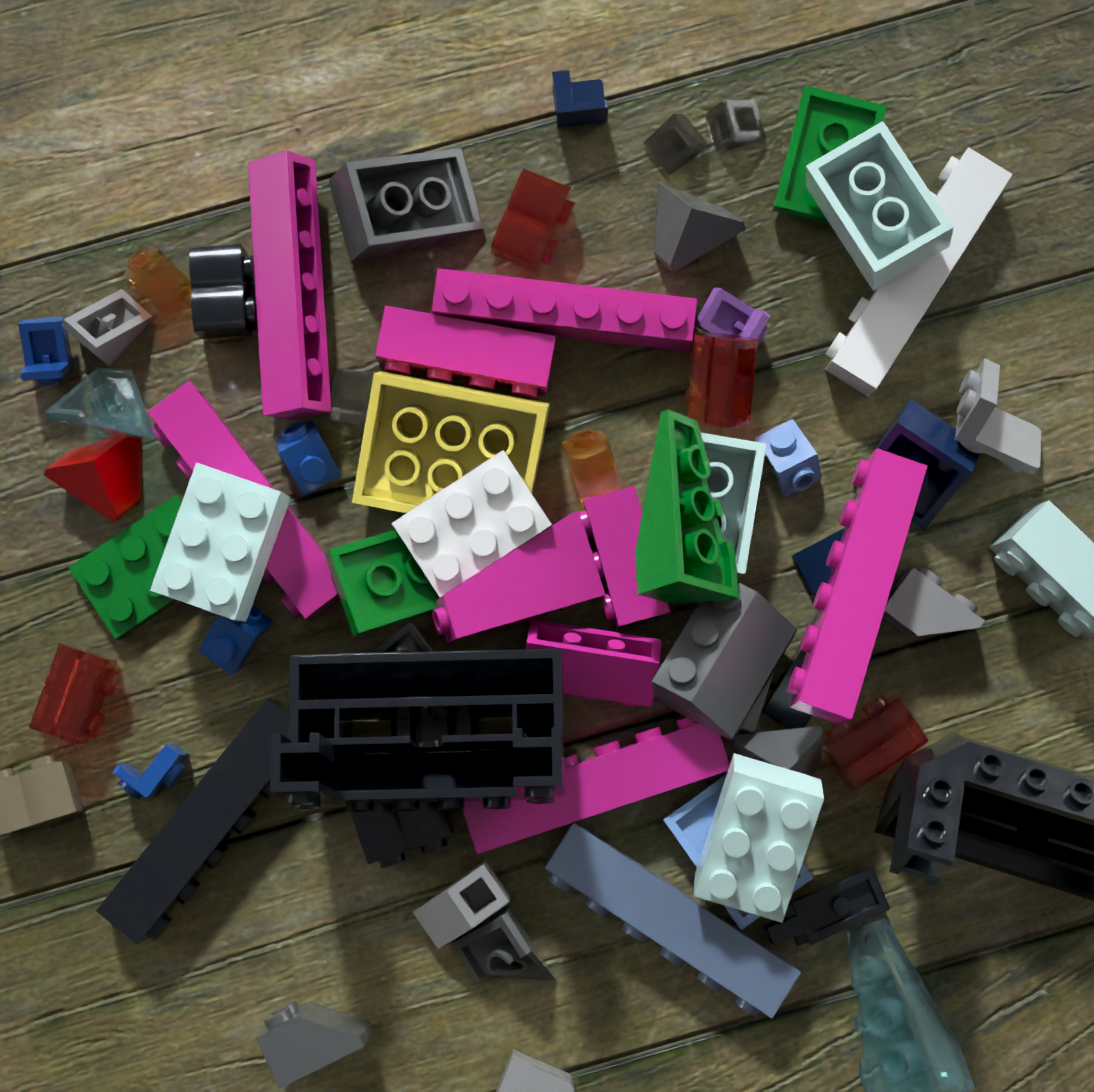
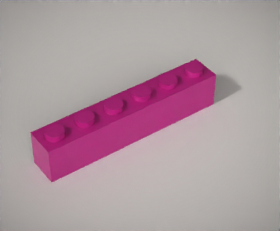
(289, 286)
(567, 309)
(204, 438)
(857, 587)
(606, 782)

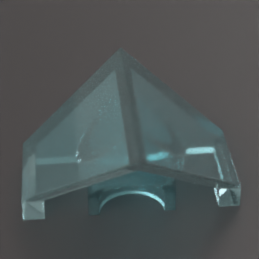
(104, 404)

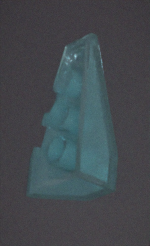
(900, 1025)

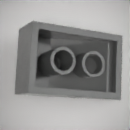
(404, 202)

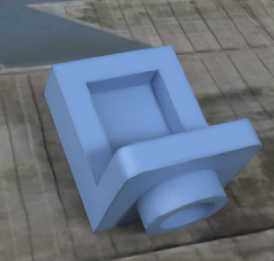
(790, 458)

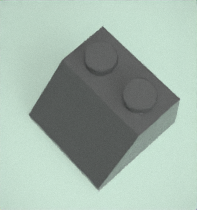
(308, 1039)

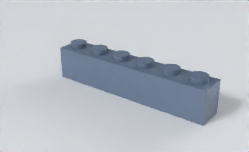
(672, 920)

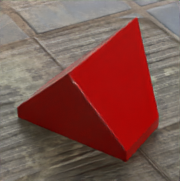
(102, 475)

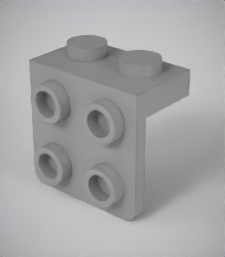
(991, 430)

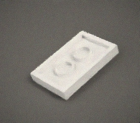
(471, 523)

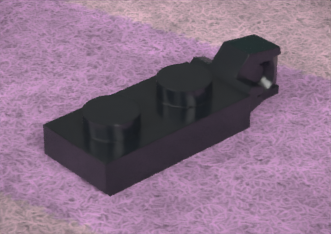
(830, 909)

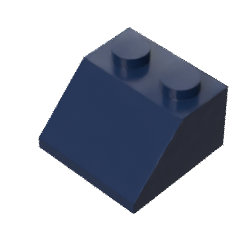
(932, 442)

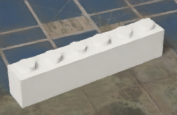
(898, 306)

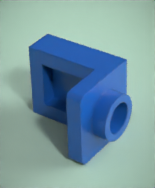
(45, 350)
(306, 456)
(231, 641)
(163, 771)

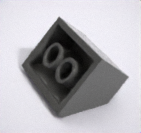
(723, 661)

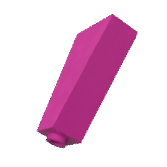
(530, 582)

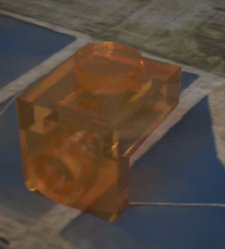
(157, 279)
(591, 463)

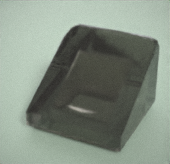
(735, 124)
(676, 143)
(350, 396)

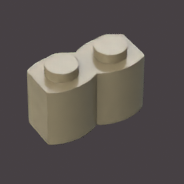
(37, 794)

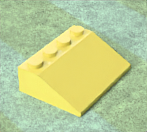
(435, 432)

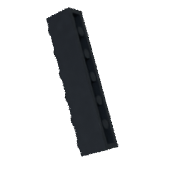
(197, 830)

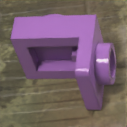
(731, 316)

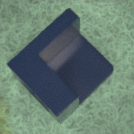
(578, 101)

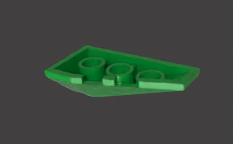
(679, 532)

